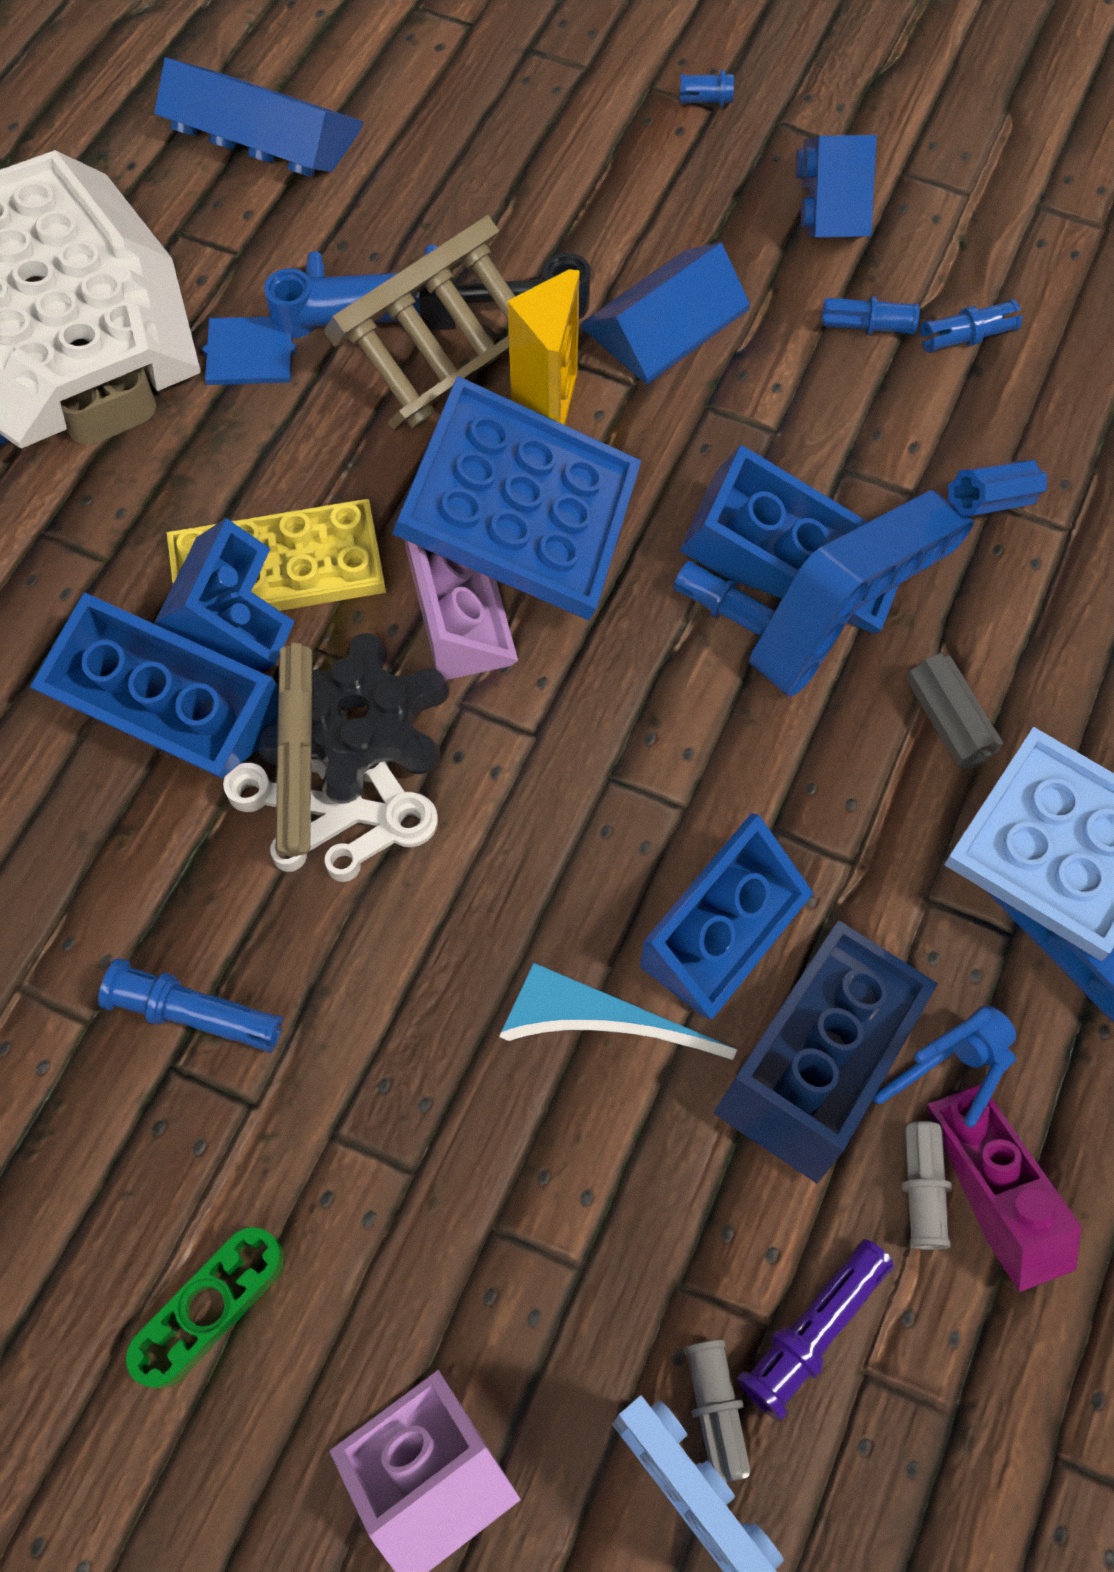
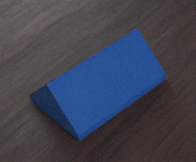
(670, 311)
(726, 919)

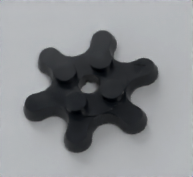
(382, 734)

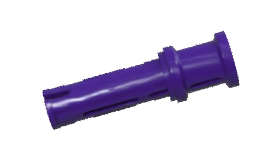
(799, 1349)

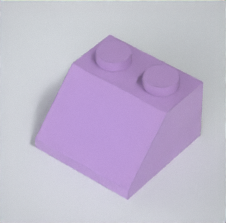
(422, 1477)

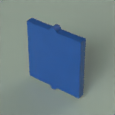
(247, 352)

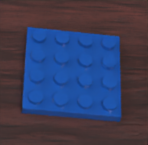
(519, 498)

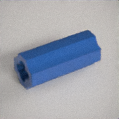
(997, 487)

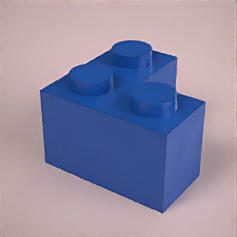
(839, 184)
(215, 599)

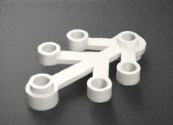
(339, 817)

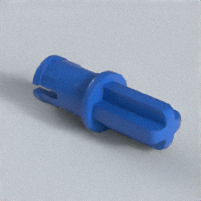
(870, 315)
(722, 598)

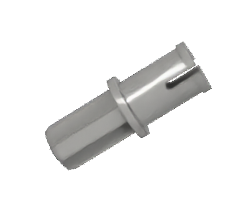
(926, 1186)
(718, 1409)

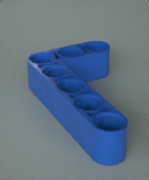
(846, 577)

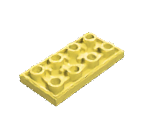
(312, 555)

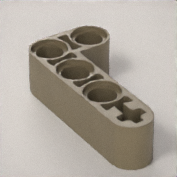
(108, 407)

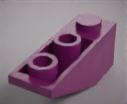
(1008, 1193)

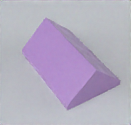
(460, 615)

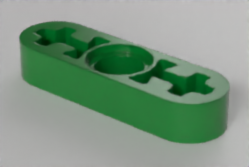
(181, 1354)

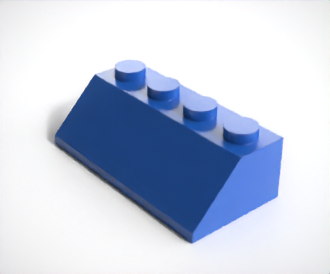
(254, 117)
(158, 687)

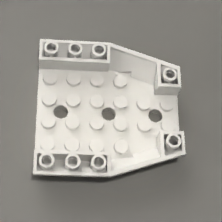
(98, 283)

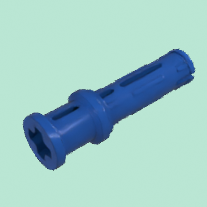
(165, 999)

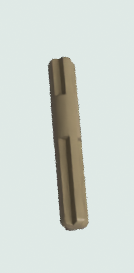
(294, 751)

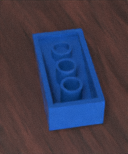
(765, 525)

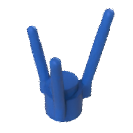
(977, 1042)

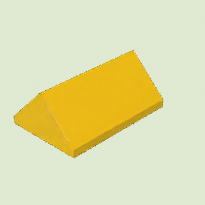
(545, 345)

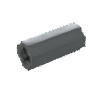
(954, 711)

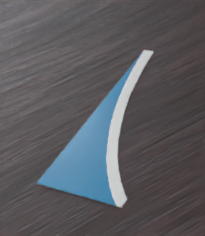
(560, 1003)

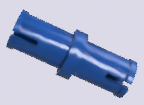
(971, 326)

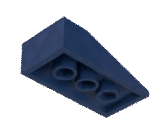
(826, 1052)

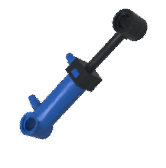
(309, 299)

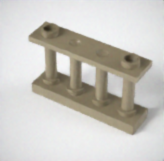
(397, 300)

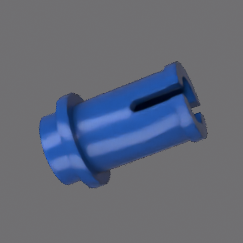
(707, 88)

